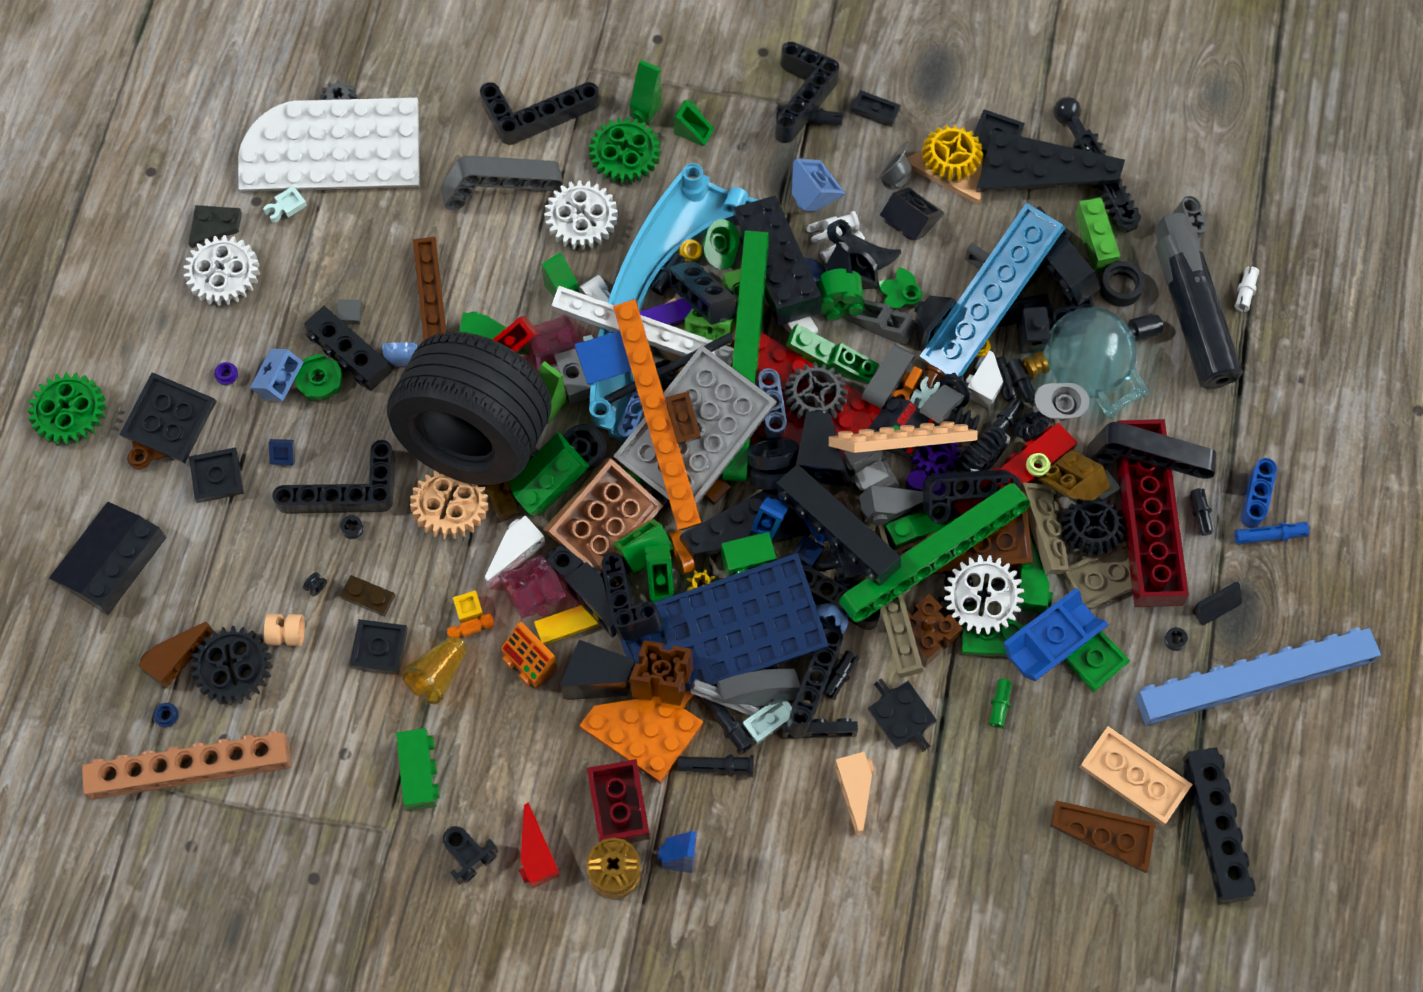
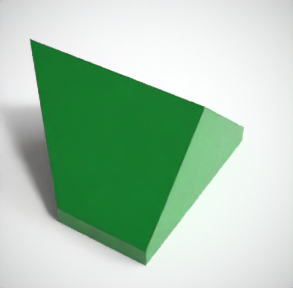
(691, 124)

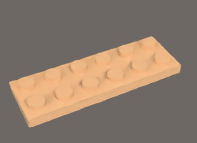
(905, 437)

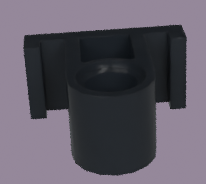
(467, 854)

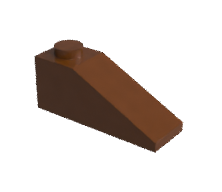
(172, 655)

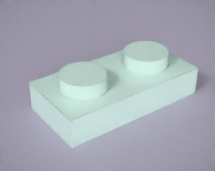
(768, 720)

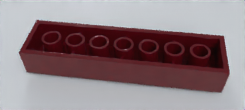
(1152, 528)

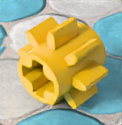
(698, 578)

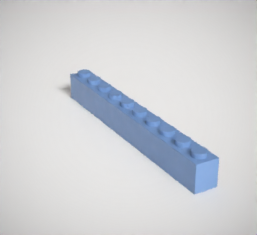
(1257, 676)

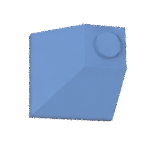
(814, 185)

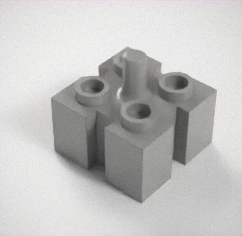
(870, 469)

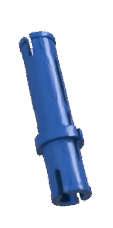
(1277, 532)

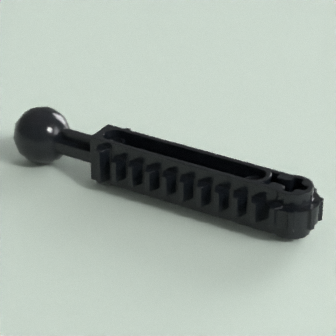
(1067, 112)

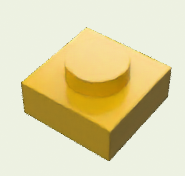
(468, 606)

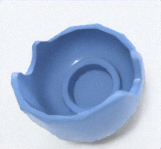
(398, 353)
(833, 616)

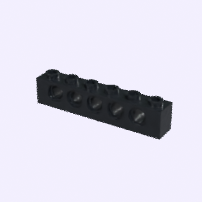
(1225, 888)

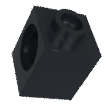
(560, 554)

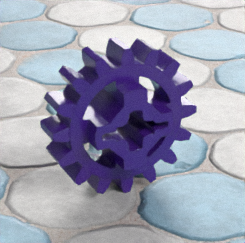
(944, 457)

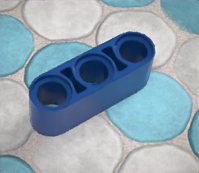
(1259, 482)

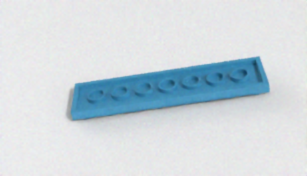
(992, 291)

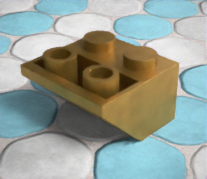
(1077, 477)

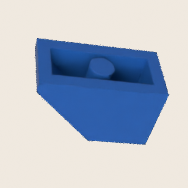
(769, 517)

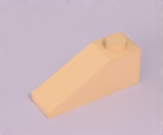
(855, 780)

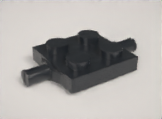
(902, 715)

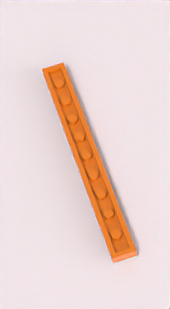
(657, 415)

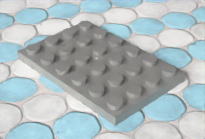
(727, 415)

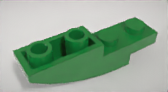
(841, 357)

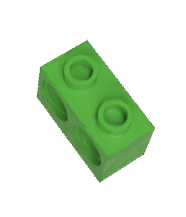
(699, 326)

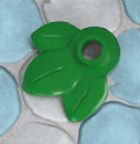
(898, 289)

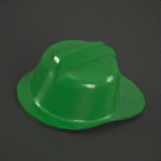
(721, 244)

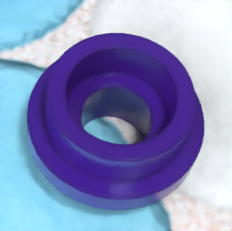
(225, 367)

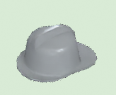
(1061, 400)

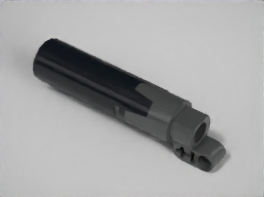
(1195, 295)

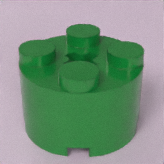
(840, 293)

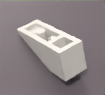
(517, 545)

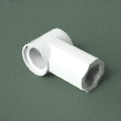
(596, 289)

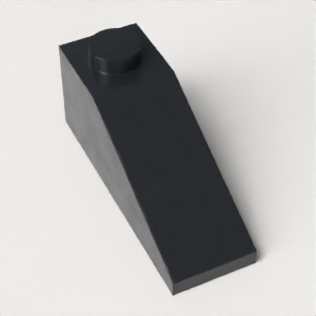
(588, 590)

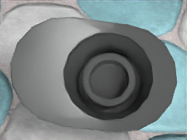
(898, 168)

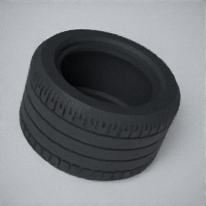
(469, 408)

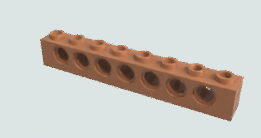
(96, 772)

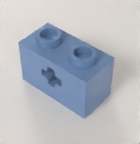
(276, 375)

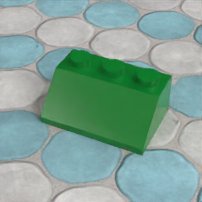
(547, 475)

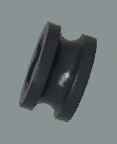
(349, 533)
(314, 584)
(1176, 647)

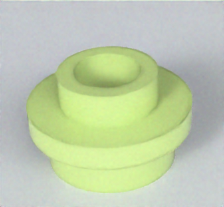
(1042, 460)

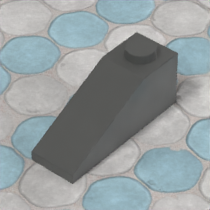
(886, 504)

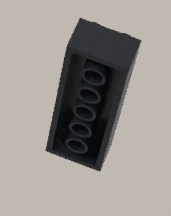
(788, 280)

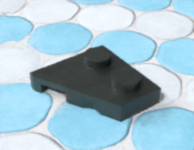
(213, 221)

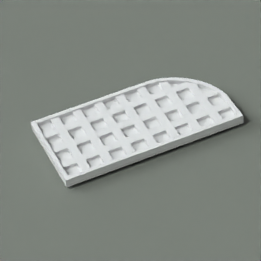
(332, 146)

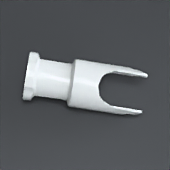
(851, 218)

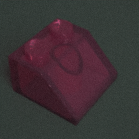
(553, 338)

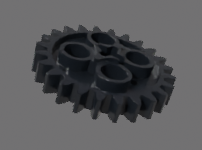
(209, 672)

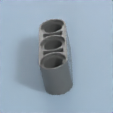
(888, 376)

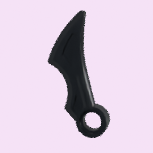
(875, 255)

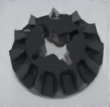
(953, 380)
(1031, 425)

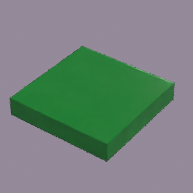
(1097, 661)

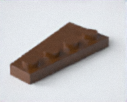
(1111, 833)

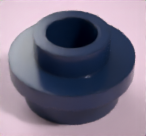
(161, 710)

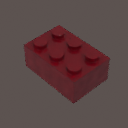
(618, 801)

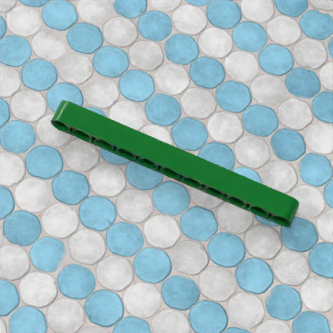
(749, 329)

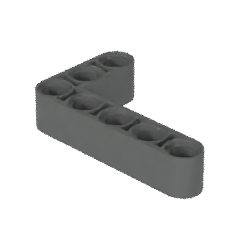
(497, 173)

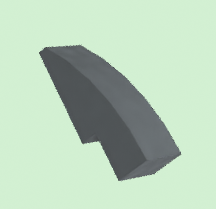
(884, 322)
(759, 687)

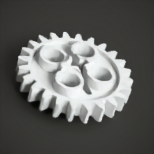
(595, 202)
(209, 257)
(1005, 598)

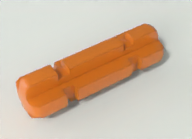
(471, 626)

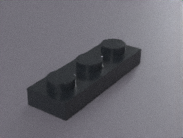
(822, 729)

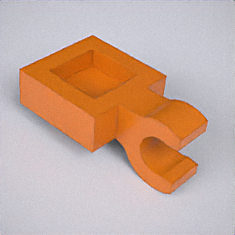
(909, 382)

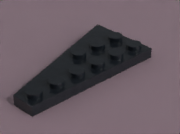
(1037, 164)

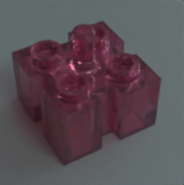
(532, 587)

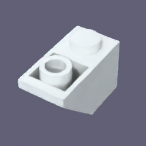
(986, 381)

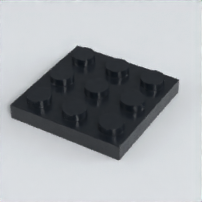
(168, 417)

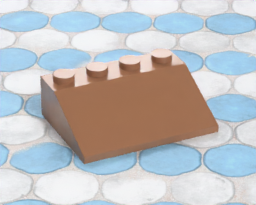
(602, 513)

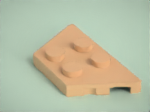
(964, 187)

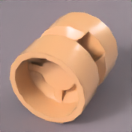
(281, 629)

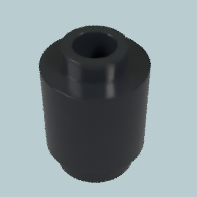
(1146, 326)

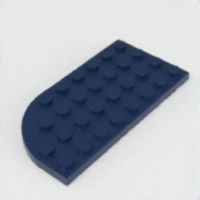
(741, 622)

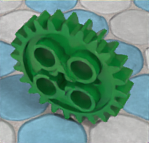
(624, 150)
(52, 397)

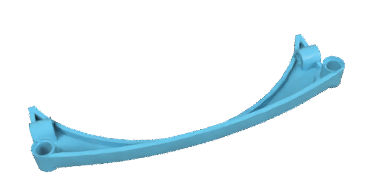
(679, 215)

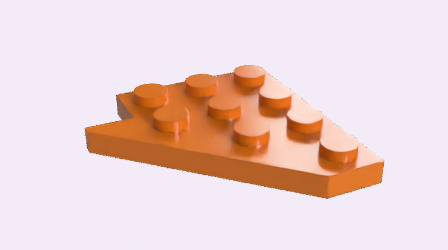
(644, 731)

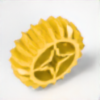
(959, 163)

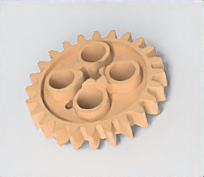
(428, 496)

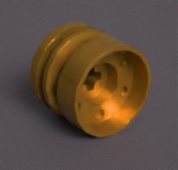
(613, 883)

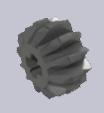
(338, 91)

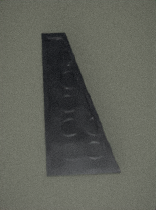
(736, 524)

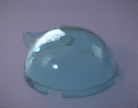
(1096, 353)

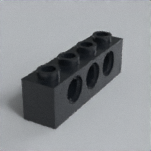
(702, 292)
(326, 322)

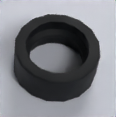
(1125, 268)

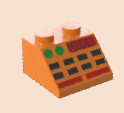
(528, 656)

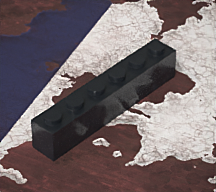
(839, 525)

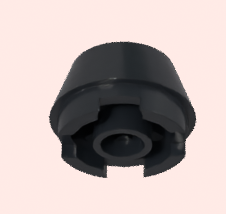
(587, 443)

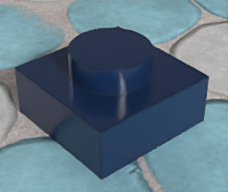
(281, 452)
(808, 551)

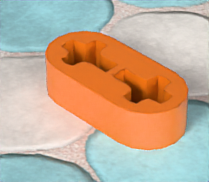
(680, 554)

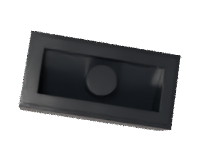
(1218, 604)

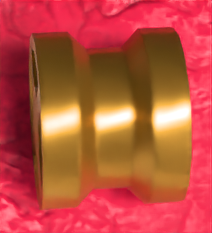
(1036, 365)

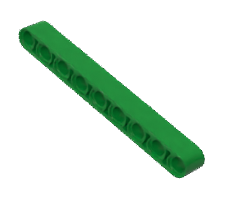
(937, 551)

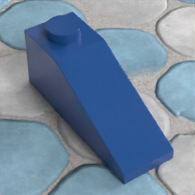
(679, 852)

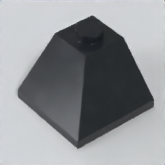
(851, 263)
(930, 317)

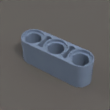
(777, 414)

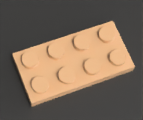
(1135, 776)

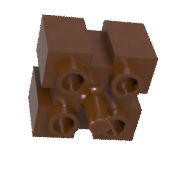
(932, 629)
(661, 673)

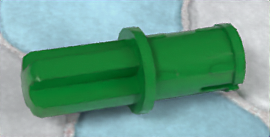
(1000, 703)

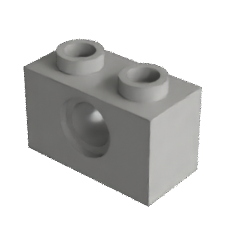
(567, 364)

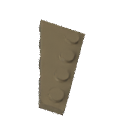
(1045, 527)

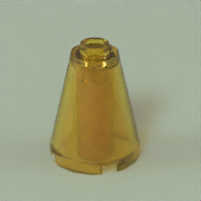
(435, 669)

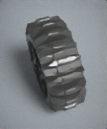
(812, 375)

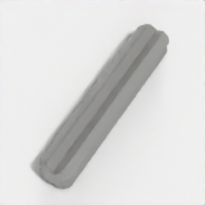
(712, 693)

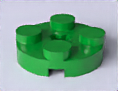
(319, 390)

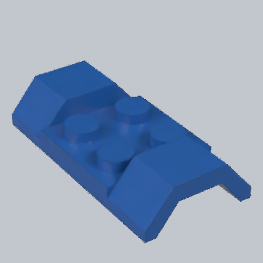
(1053, 636)

